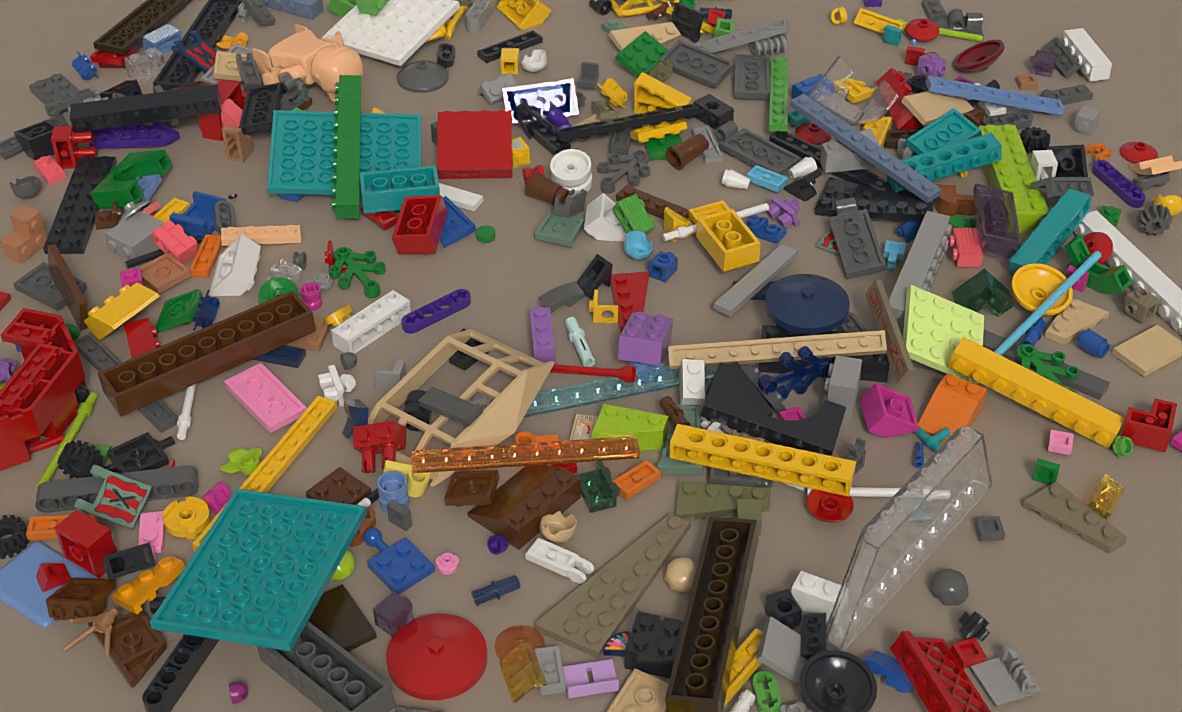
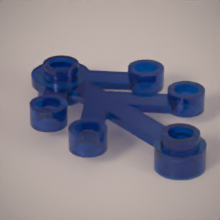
(820, 367)

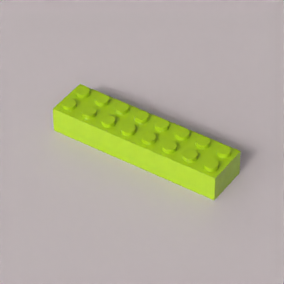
(1015, 175)

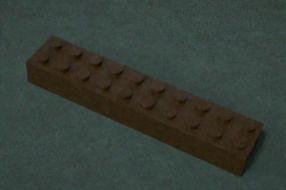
(713, 617)

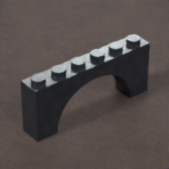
(730, 407)

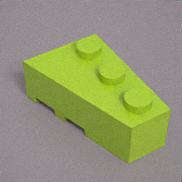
(618, 421)

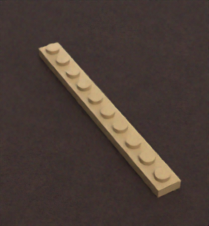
(770, 349)

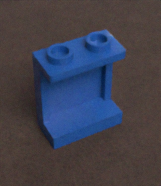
(198, 218)

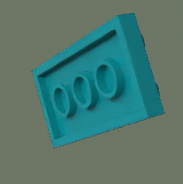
(944, 131)

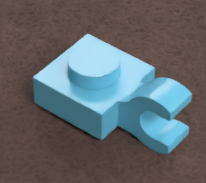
(893, 251)

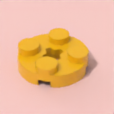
(190, 527)

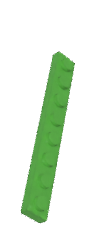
(779, 94)

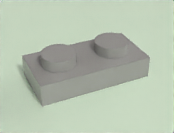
(552, 669)

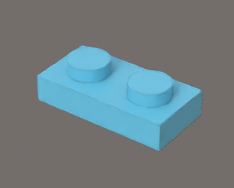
(767, 178)

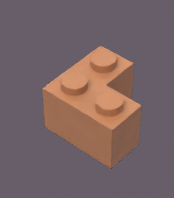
(28, 234)

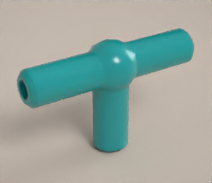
(932, 442)

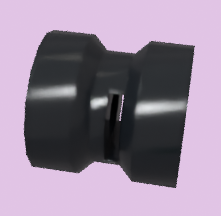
(601, 6)

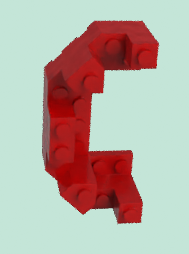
(42, 390)

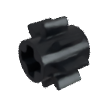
(974, 626)

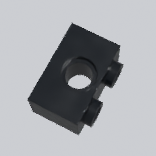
(713, 111)

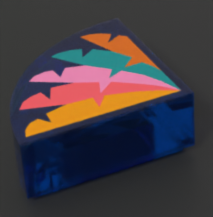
(616, 644)

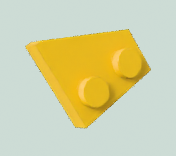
(858, 91)

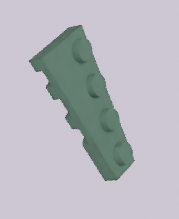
(673, 466)

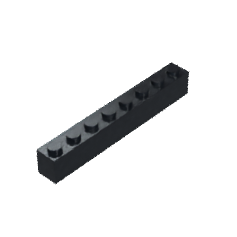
(145, 108)

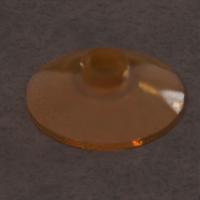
(513, 636)

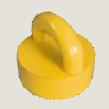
(841, 15)

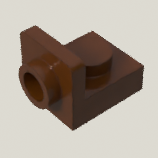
(976, 116)
(108, 219)

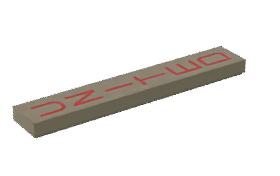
(885, 320)

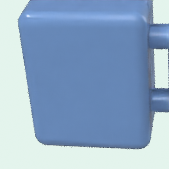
(19, 583)

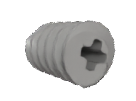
(769, 44)

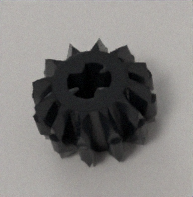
(1034, 139)

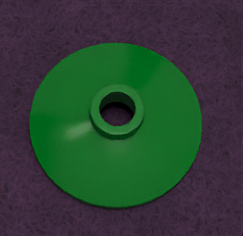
(274, 288)

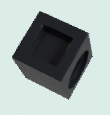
(783, 608)

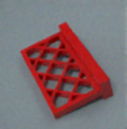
(931, 685)

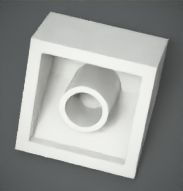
(602, 221)

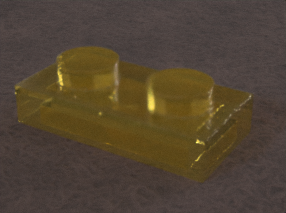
(1105, 496)

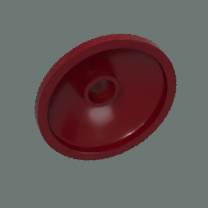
(979, 56)

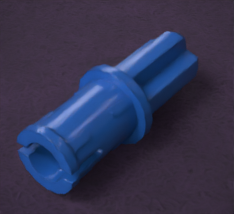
(1034, 333)

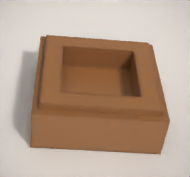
(1026, 82)

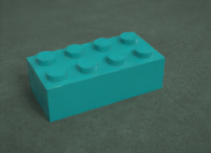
(388, 188)

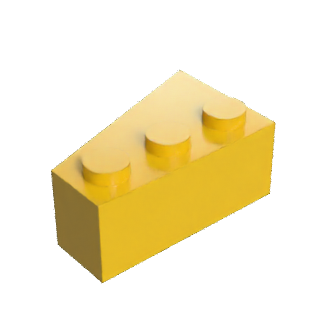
(654, 95)

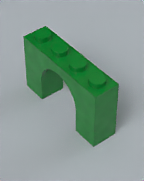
(121, 182)

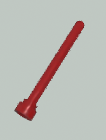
(625, 373)

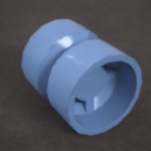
(390, 487)

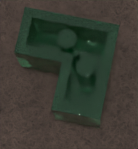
(984, 291)

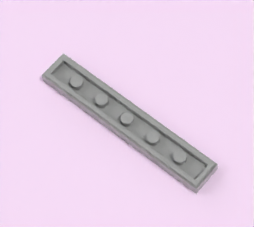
(744, 36)
(755, 280)

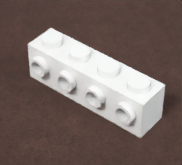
(1086, 52)
(370, 323)

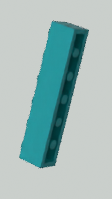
(1052, 230)

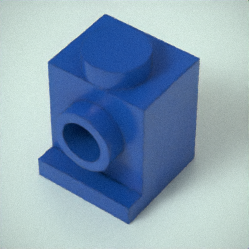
(667, 262)

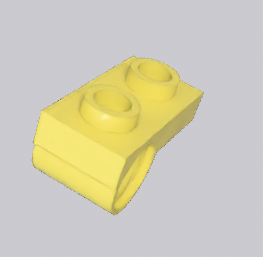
(416, 481)

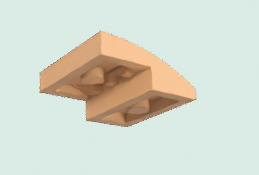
(1156, 166)

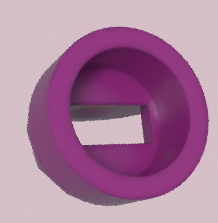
(238, 692)

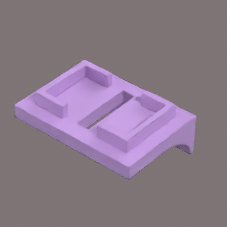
(603, 677)

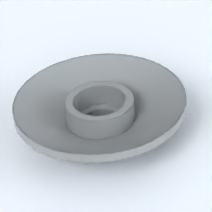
(132, 208)

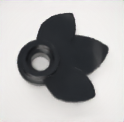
(918, 84)

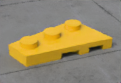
(658, 131)

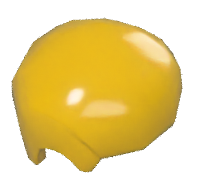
(1172, 202)

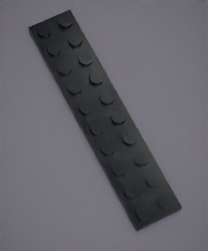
(211, 25)

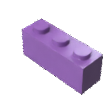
(542, 334)

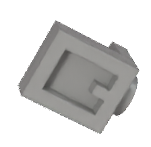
(903, 150)

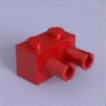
(65, 146)
(378, 438)

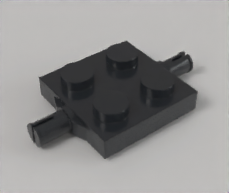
(139, 454)

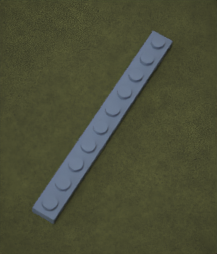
(866, 148)

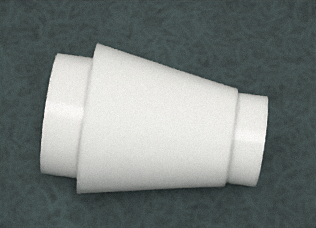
(802, 168)
(735, 180)

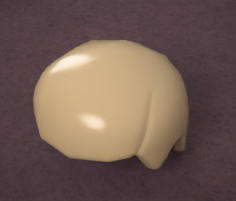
(558, 527)
(680, 574)

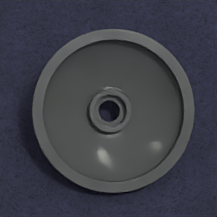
(422, 76)

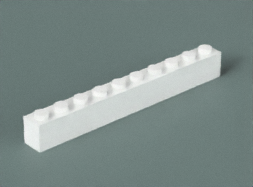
(1139, 267)

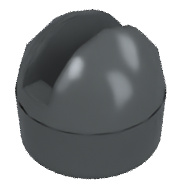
(348, 360)

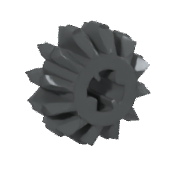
(1154, 219)

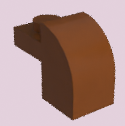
(951, 203)

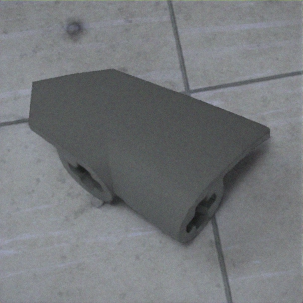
(966, 23)

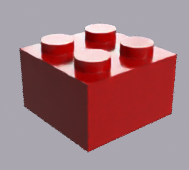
(85, 542)

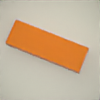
(206, 256)

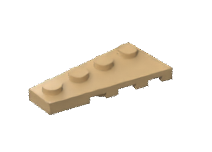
(663, 33)

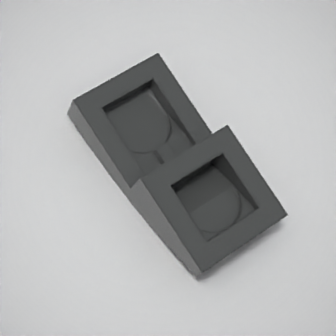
(567, 293)

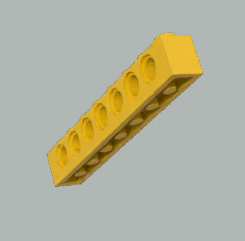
(762, 459)

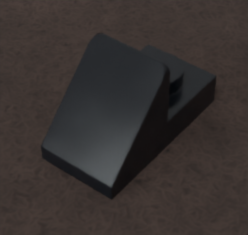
(803, 186)
(596, 273)
(128, 560)

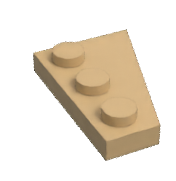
(1074, 320)

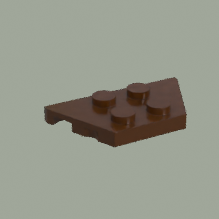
(133, 645)

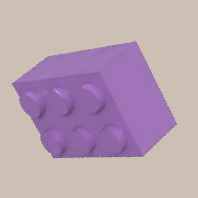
(645, 338)

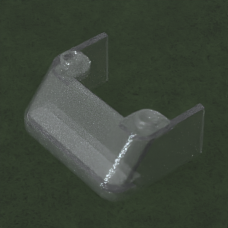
(832, 92)

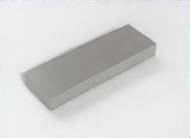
(713, 153)

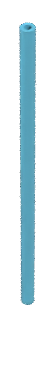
(1047, 303)

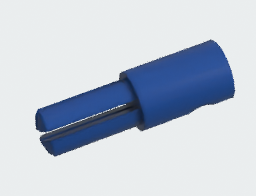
(918, 455)

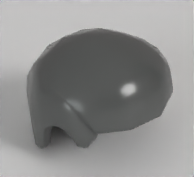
(26, 187)
(949, 587)

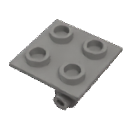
(1006, 677)

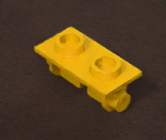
(614, 91)

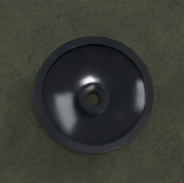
(837, 673)

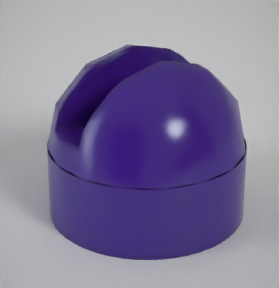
(496, 542)

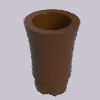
(686, 151)
(545, 189)

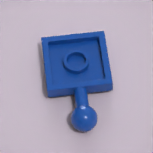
(399, 564)

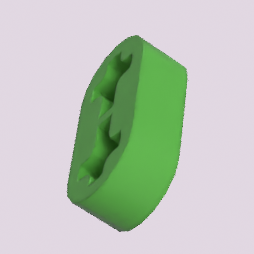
(771, 693)

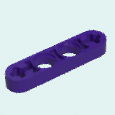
(1130, 195)
(416, 321)

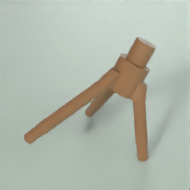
(101, 623)

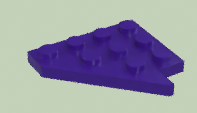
(134, 136)

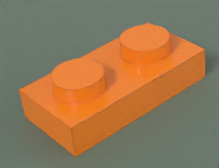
(637, 479)

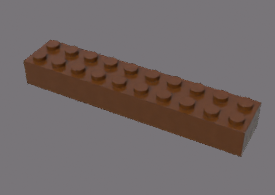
(206, 352)

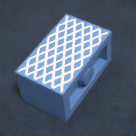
(162, 38)

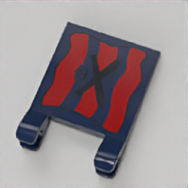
(200, 53)

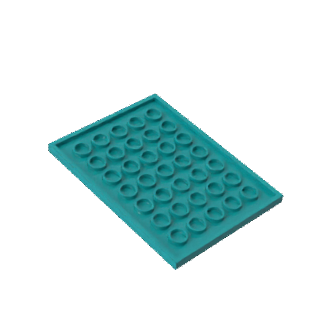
(305, 148)
(260, 569)

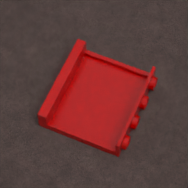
(474, 144)

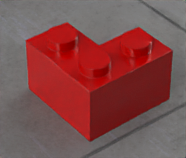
(1151, 428)

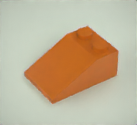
(953, 405)

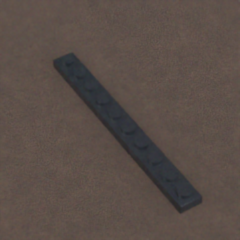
(862, 177)

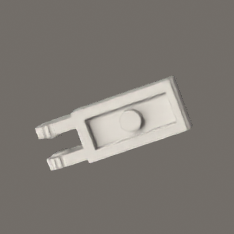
(559, 560)

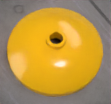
(1035, 283)

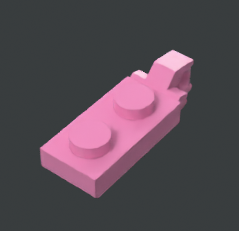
(152, 531)

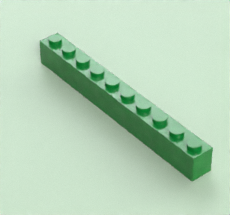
(347, 148)

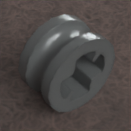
(300, 259)

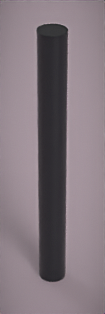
(150, 256)

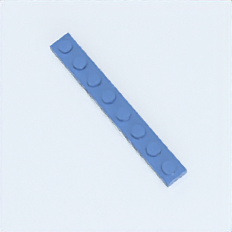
(994, 95)

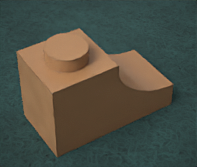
(237, 145)

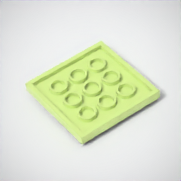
(936, 328)

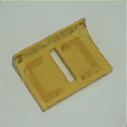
(527, 678)

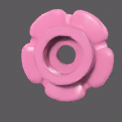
(447, 563)

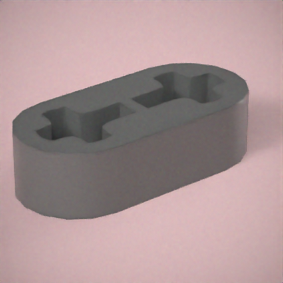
(287, 81)

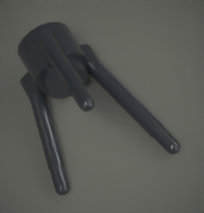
(526, 111)

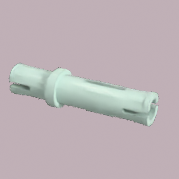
(577, 336)

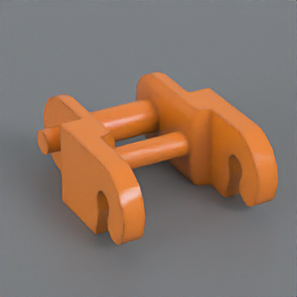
(1097, 148)

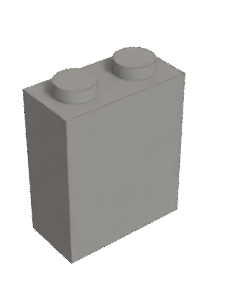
(133, 236)

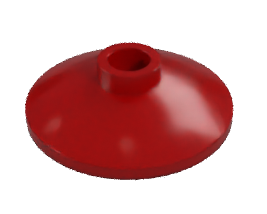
(922, 29)
(812, 133)
(1138, 152)
(1099, 242)
(829, 506)

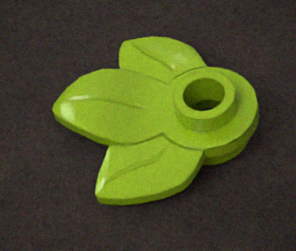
(242, 461)

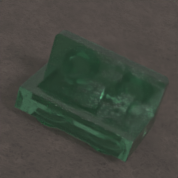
(598, 489)

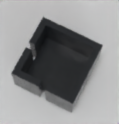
(653, 644)

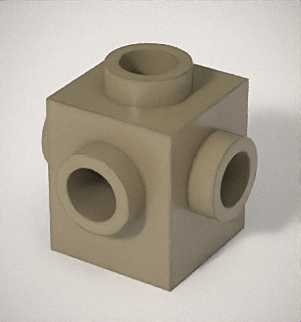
(1140, 304)

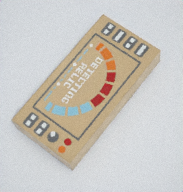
(583, 427)

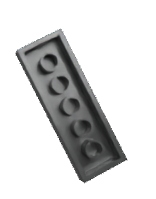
(329, 674)

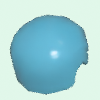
(637, 246)

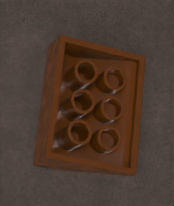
(525, 500)

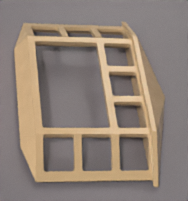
(498, 419)

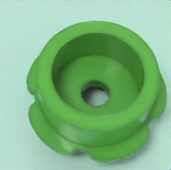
(1122, 446)

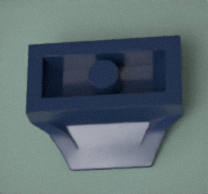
(357, 415)

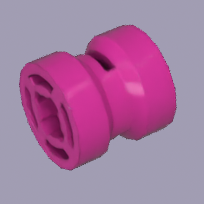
(311, 295)

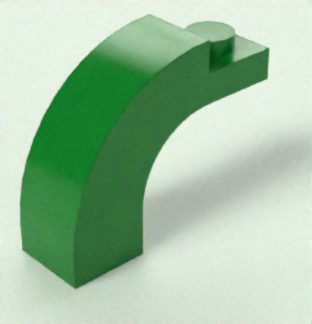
(1101, 278)

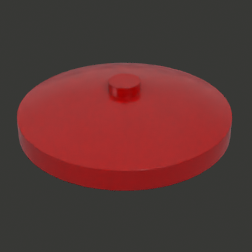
(436, 657)

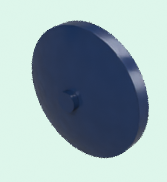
(807, 304)

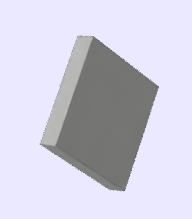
(781, 650)

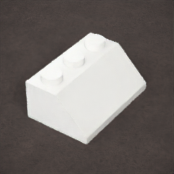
(236, 268)

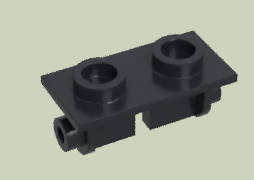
(813, 634)

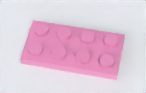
(265, 397)

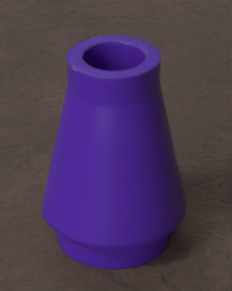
(557, 117)

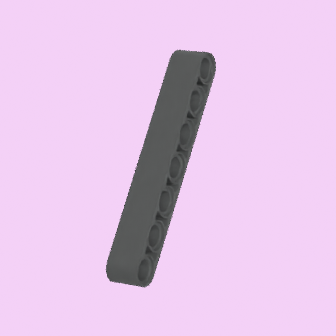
(166, 484)

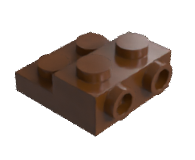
(79, 598)

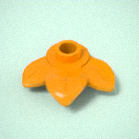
(228, 42)

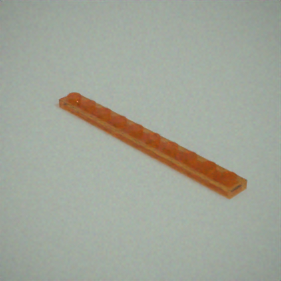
(524, 454)

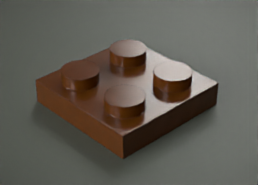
(339, 488)
(472, 488)

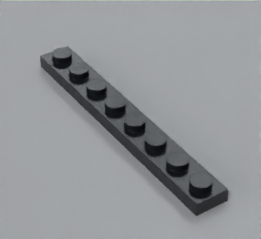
(619, 124)

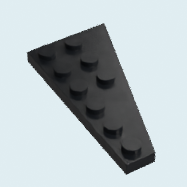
(877, 202)

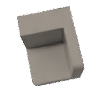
(388, 379)

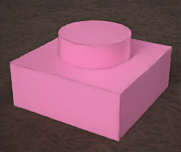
(1060, 442)

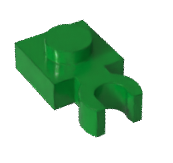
(1111, 214)

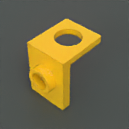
(599, 309)

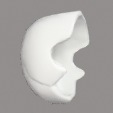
(536, 62)

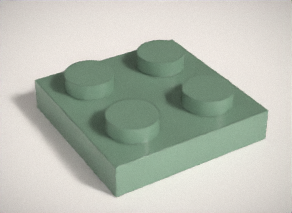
(559, 229)

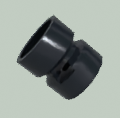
(412, 408)

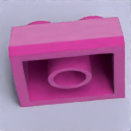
(888, 412)

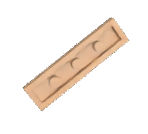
(263, 234)

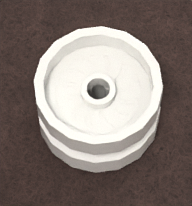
(572, 170)

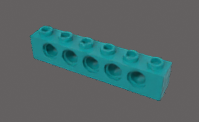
(953, 158)

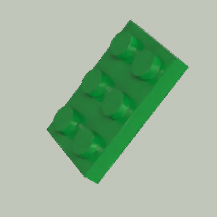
(641, 54)

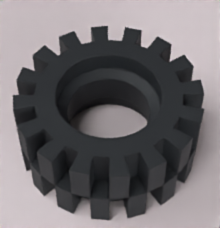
(78, 459)
(17, 540)

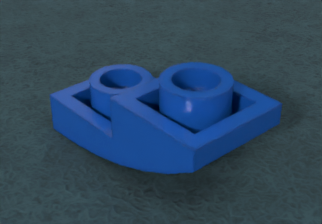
(761, 229)
(886, 665)

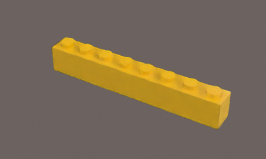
(1036, 392)

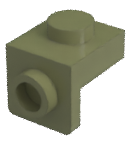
(662, 70)

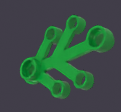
(346, 256)
(1029, 355)

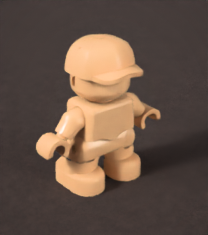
(310, 59)

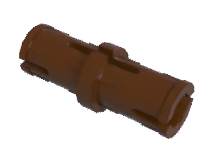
(674, 413)

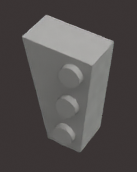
(838, 157)

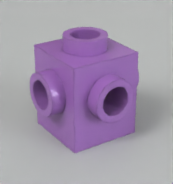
(931, 65)

